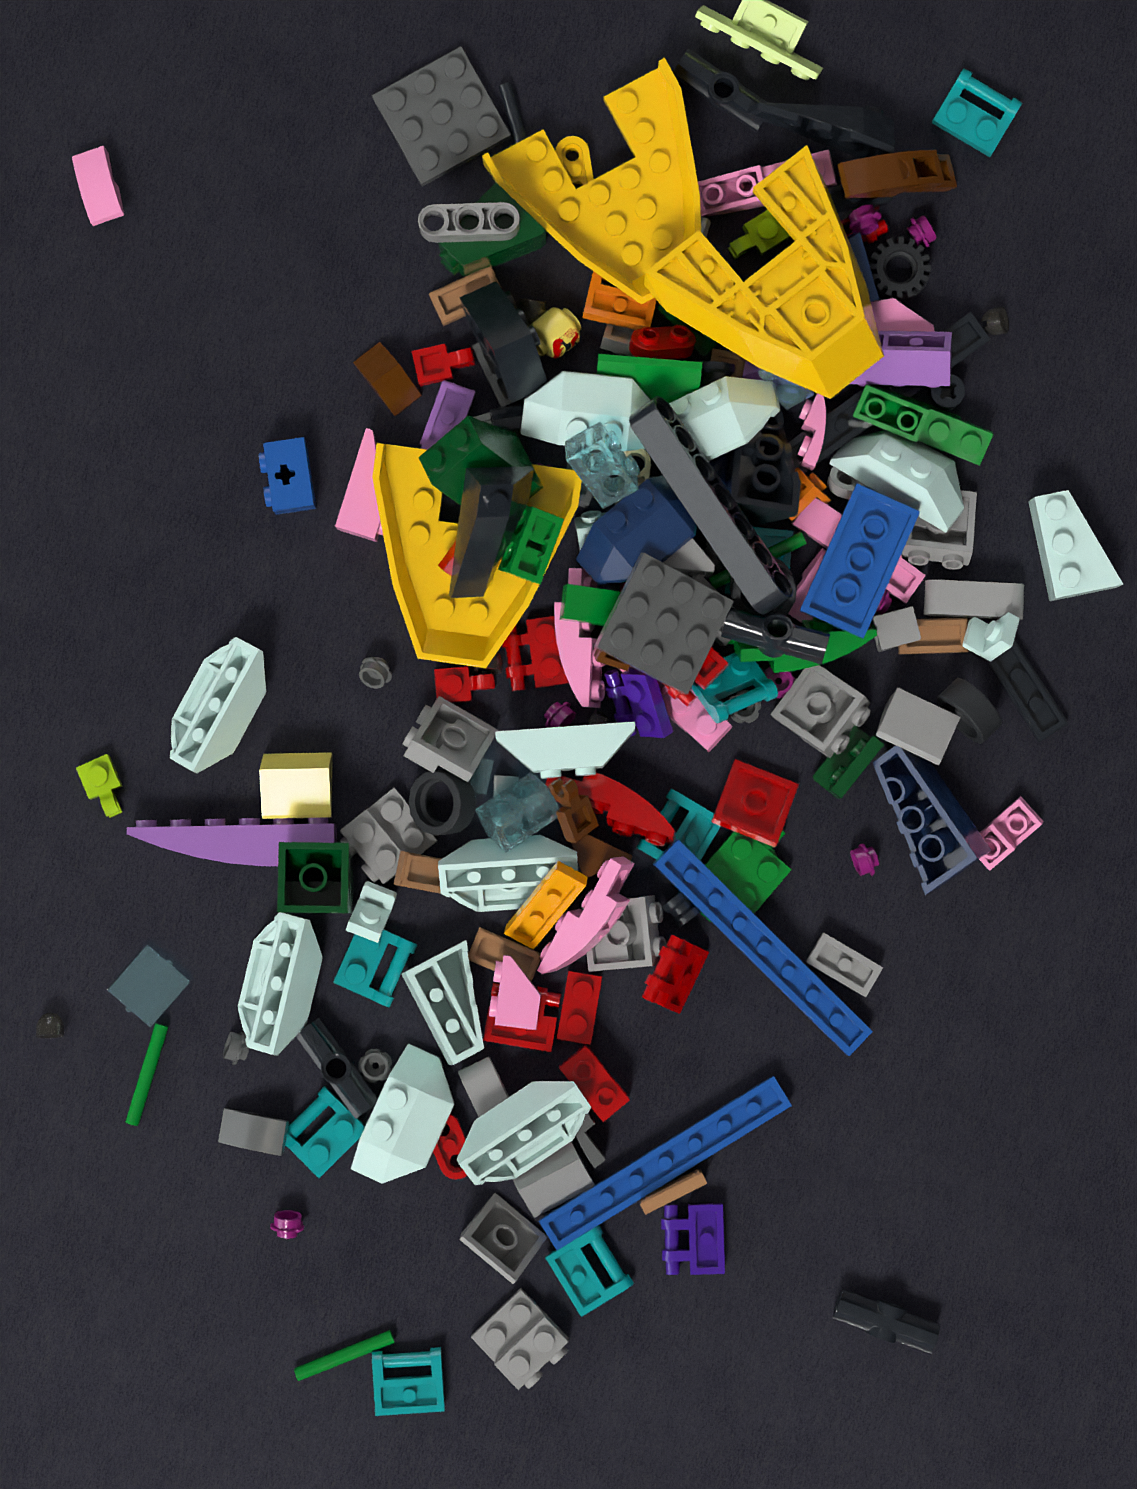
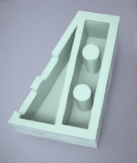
(1068, 548)
(447, 1002)

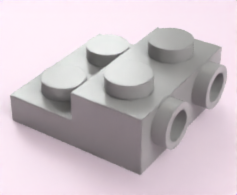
(950, 547)
(822, 710)
(448, 739)
(384, 832)
(632, 939)
(521, 1340)

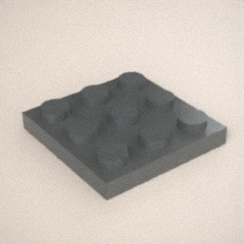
(441, 116)
(663, 623)

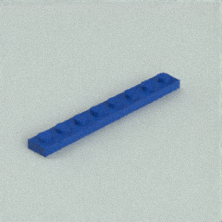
(762, 947)
(664, 1162)

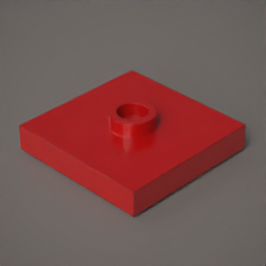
(755, 803)

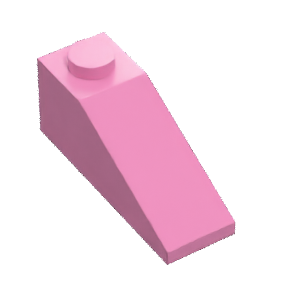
(359, 508)

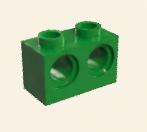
(531, 545)

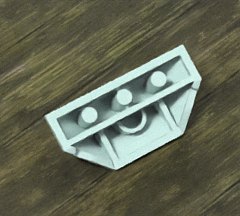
(579, 401)
(727, 413)
(905, 473)
(218, 706)
(566, 748)
(497, 880)
(279, 983)
(405, 1118)
(523, 1131)

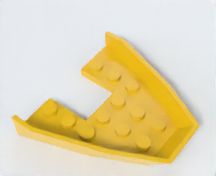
(630, 213)
(801, 311)
(416, 541)

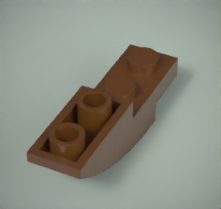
(897, 173)

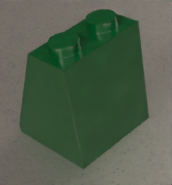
(477, 255)
(473, 446)
(315, 877)

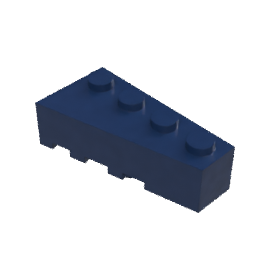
(930, 818)

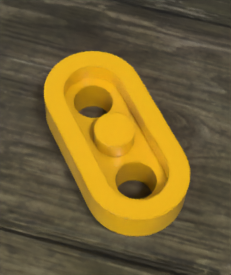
(579, 170)

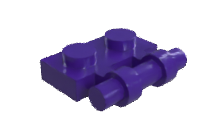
(645, 700)
(705, 1239)

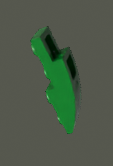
(923, 423)
(839, 644)

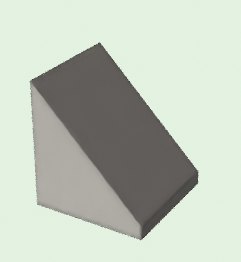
(503, 782)

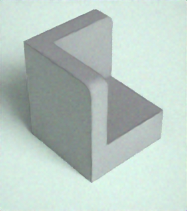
(896, 629)

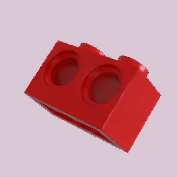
(594, 1082)

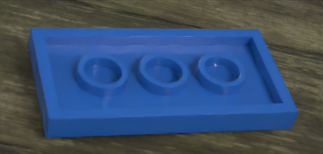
(859, 561)

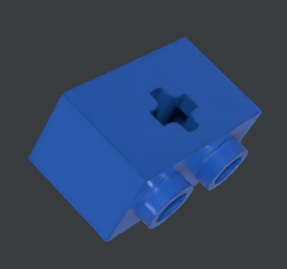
(300, 492)

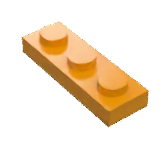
(545, 905)

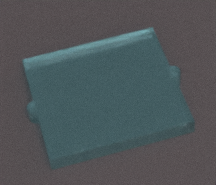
(149, 986)

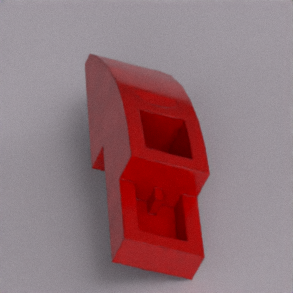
(626, 809)

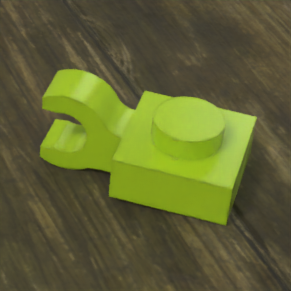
(762, 234)
(100, 780)

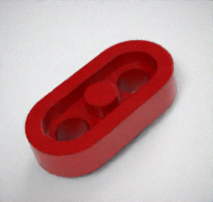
(662, 342)
(448, 1146)

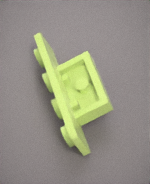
(765, 29)

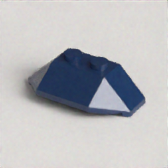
(642, 522)

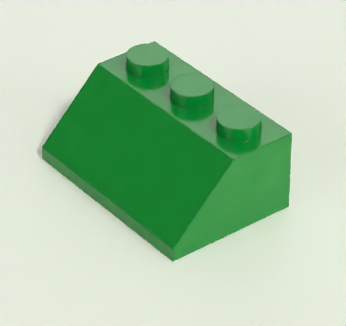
(654, 376)

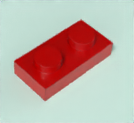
(579, 1007)

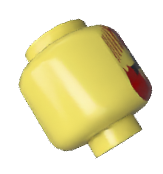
(557, 332)

